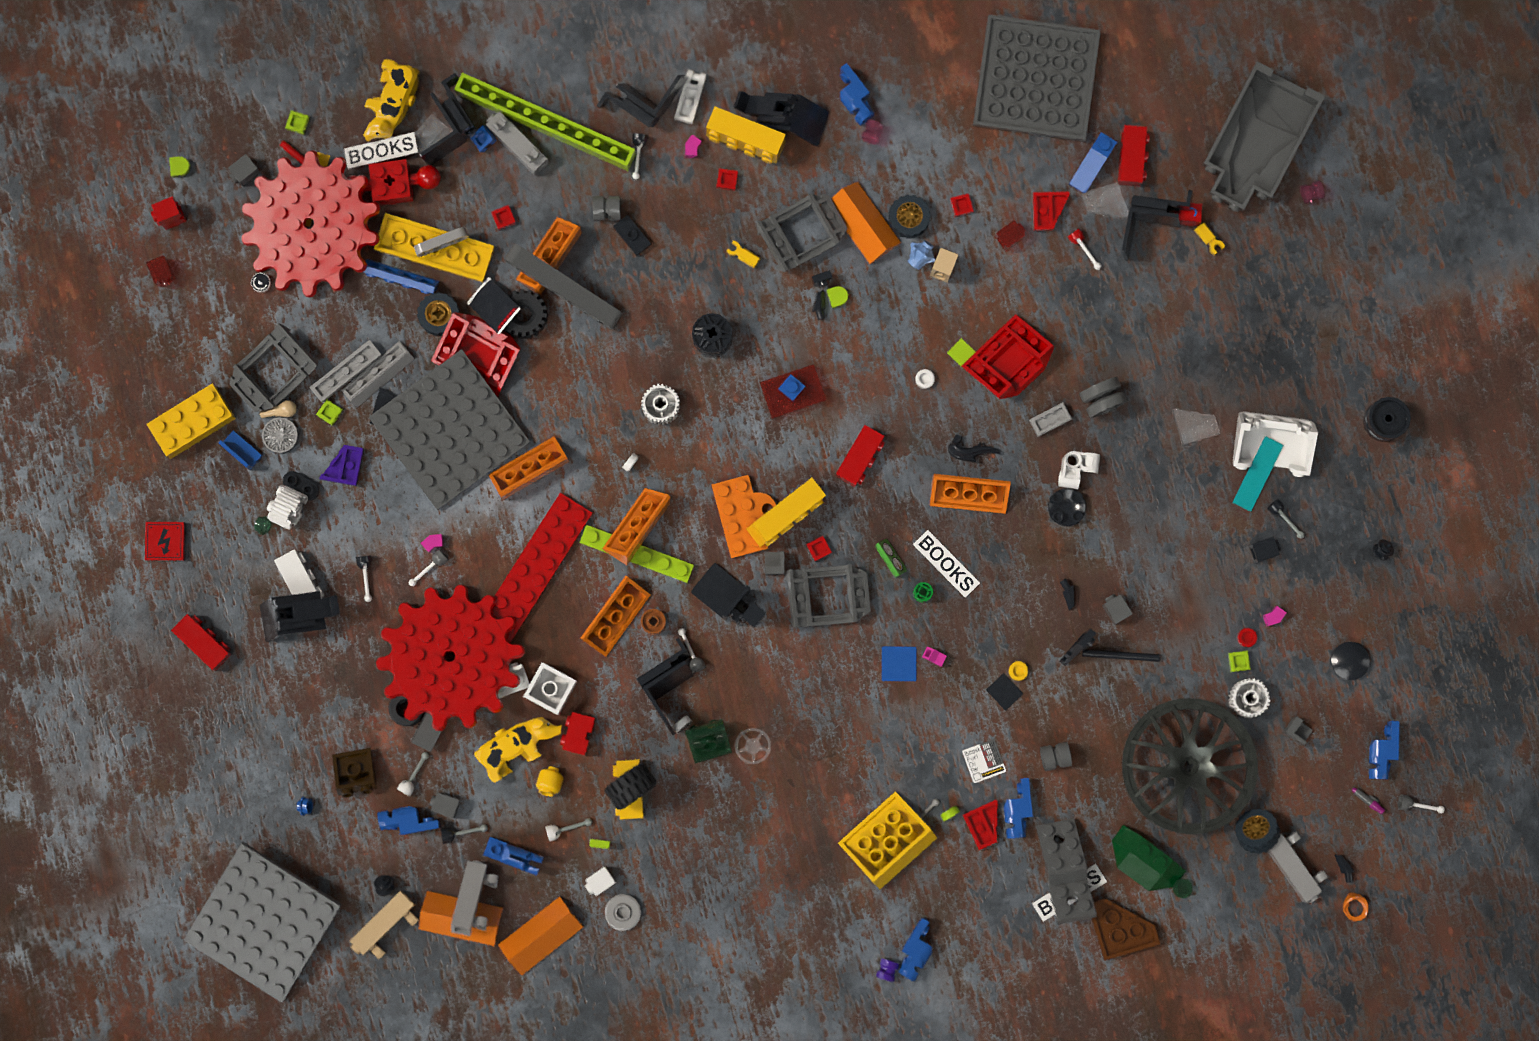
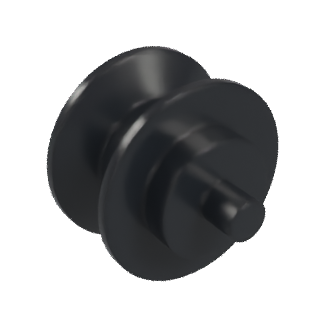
(1383, 549)
(384, 885)

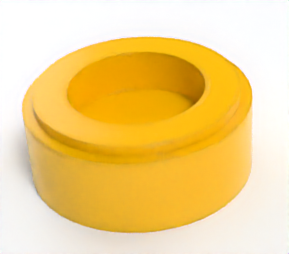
(1018, 670)

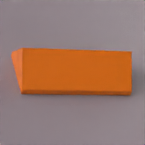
(864, 222)
(553, 249)
(528, 468)
(969, 493)
(637, 525)
(615, 616)
(438, 913)
(540, 936)

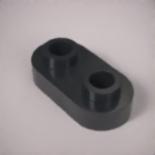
(301, 484)

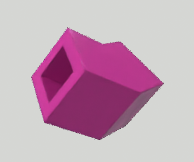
(692, 146)
(433, 542)
(1274, 617)
(934, 656)

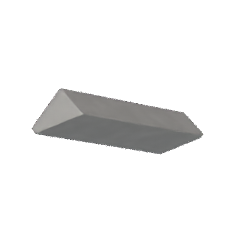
(377, 374)

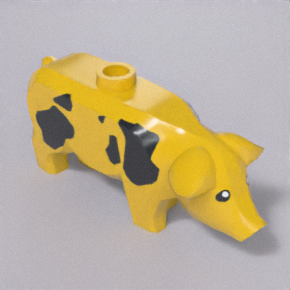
(394, 100)
(513, 742)

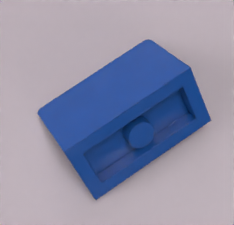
(241, 450)

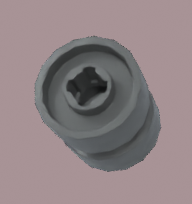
(606, 208)
(1055, 756)

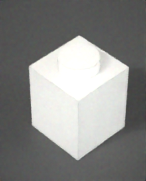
(599, 881)

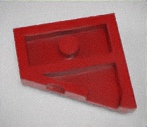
(1047, 209)
(983, 824)

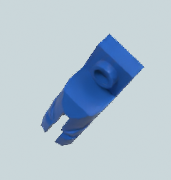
(854, 96)
(1384, 750)
(1017, 809)
(407, 820)
(512, 855)
(917, 951)

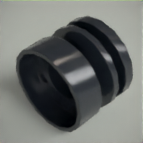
(716, 345)

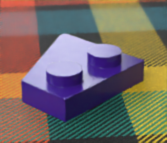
(345, 466)

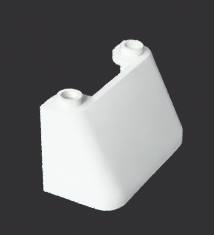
(1295, 434)

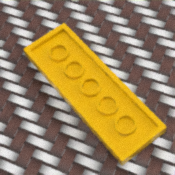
(465, 258)

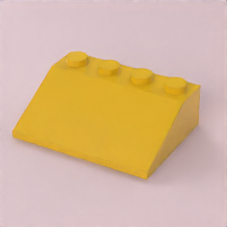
(887, 840)

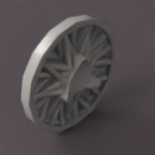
(280, 435)
(622, 912)

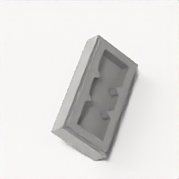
(1050, 419)

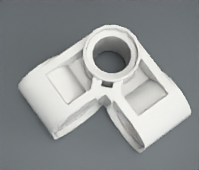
(1070, 474)

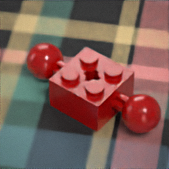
(400, 190)

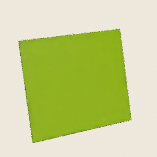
(961, 352)

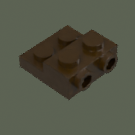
(354, 772)

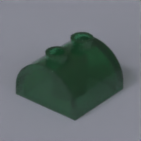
(708, 741)

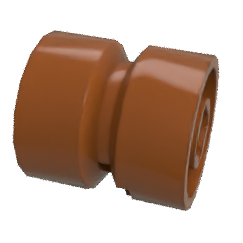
(653, 622)

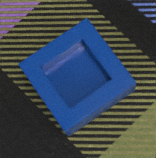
(483, 138)
(791, 387)

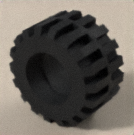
(630, 786)

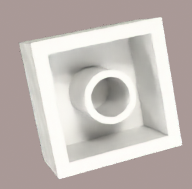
(550, 689)

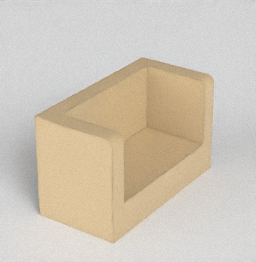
(944, 265)

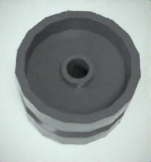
(1104, 399)

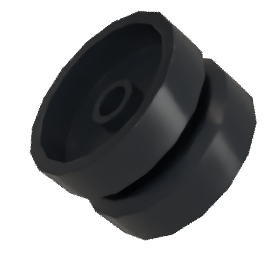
(1395, 411)

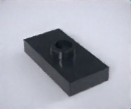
(632, 235)

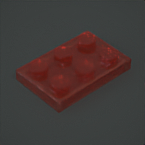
(780, 405)

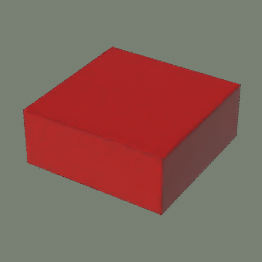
(727, 179)
(961, 205)
(503, 217)
(818, 548)

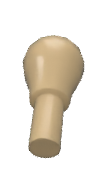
(284, 409)

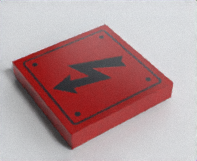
(164, 541)

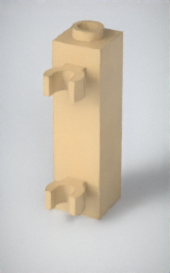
(382, 923)

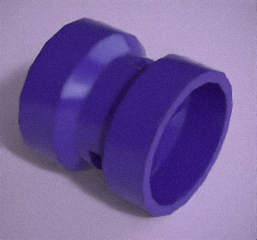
(887, 970)

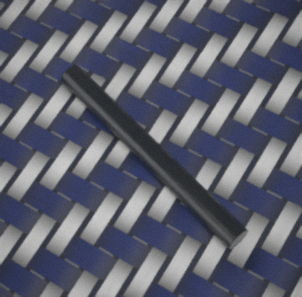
(1121, 655)

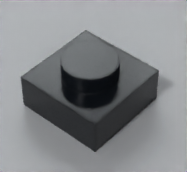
(822, 279)

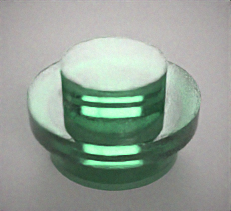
(262, 525)
(1182, 888)

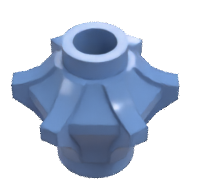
(921, 254)

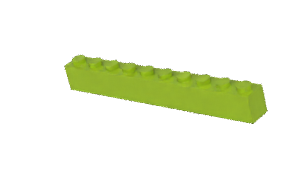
(545, 121)

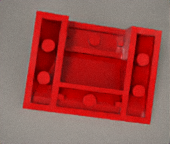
(488, 351)
(1010, 359)

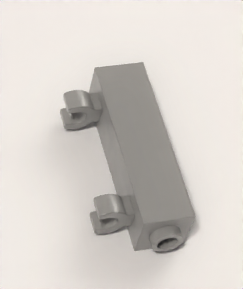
(516, 143)
(1294, 870)
(469, 897)

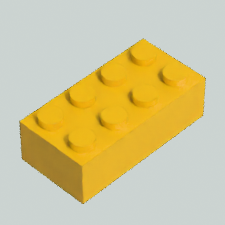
(745, 135)
(191, 421)
(790, 509)

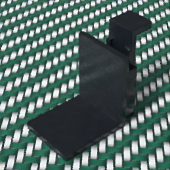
(642, 107)
(785, 113)
(457, 119)
(1152, 211)
(727, 597)
(296, 614)
(665, 678)

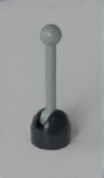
(1277, 508)
(448, 834)

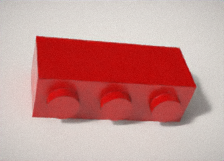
(1133, 155)
(860, 456)
(202, 641)

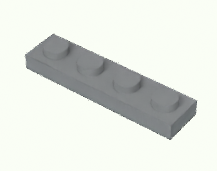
(345, 371)

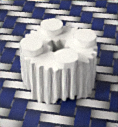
(652, 398)
(286, 507)
(1238, 700)

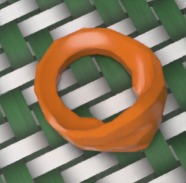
(1353, 896)

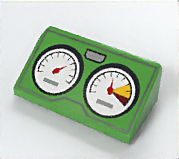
(891, 558)

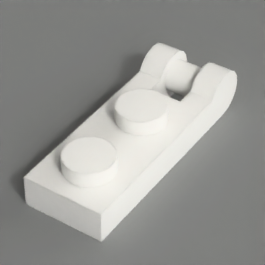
(690, 97)

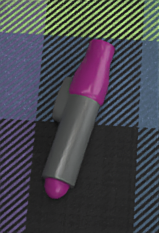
(1369, 800)

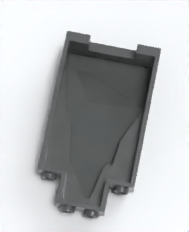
(1259, 137)

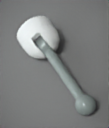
(407, 786)
(554, 831)

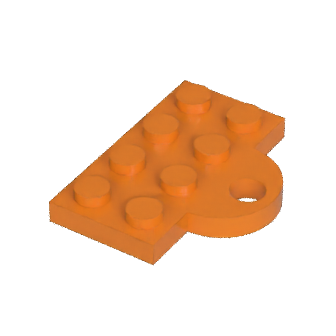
(739, 510)

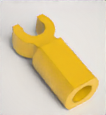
(1208, 237)
(744, 255)

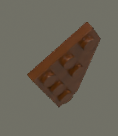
(1121, 931)

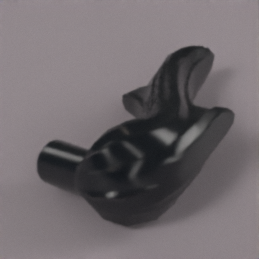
(968, 454)

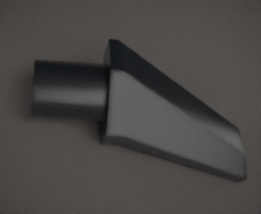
(819, 305)
(1069, 593)
(1345, 868)

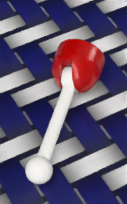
(1077, 238)

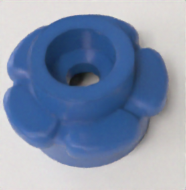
(305, 806)

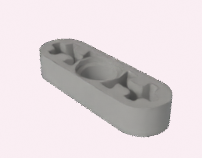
(441, 241)

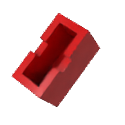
(168, 213)
(577, 732)

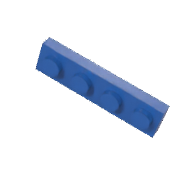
(407, 279)

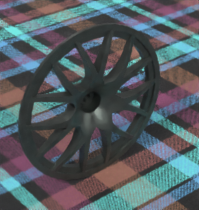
(1200, 762)

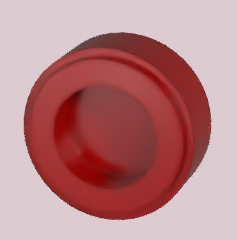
(1247, 637)

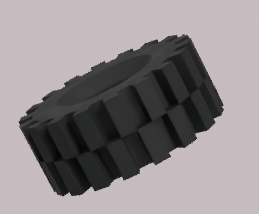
(538, 315)

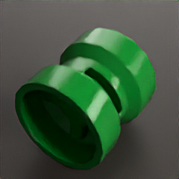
(923, 592)

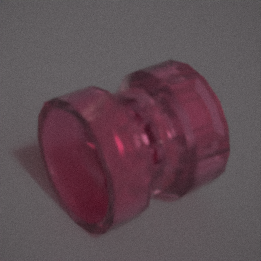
(872, 132)
(1312, 192)

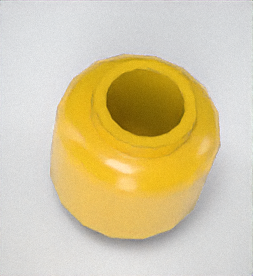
(549, 781)

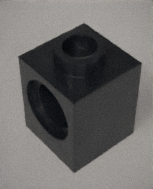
(1265, 549)

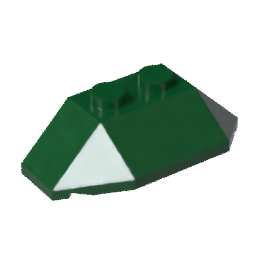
(1144, 861)

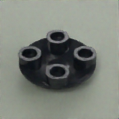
(1067, 507)
(1350, 660)

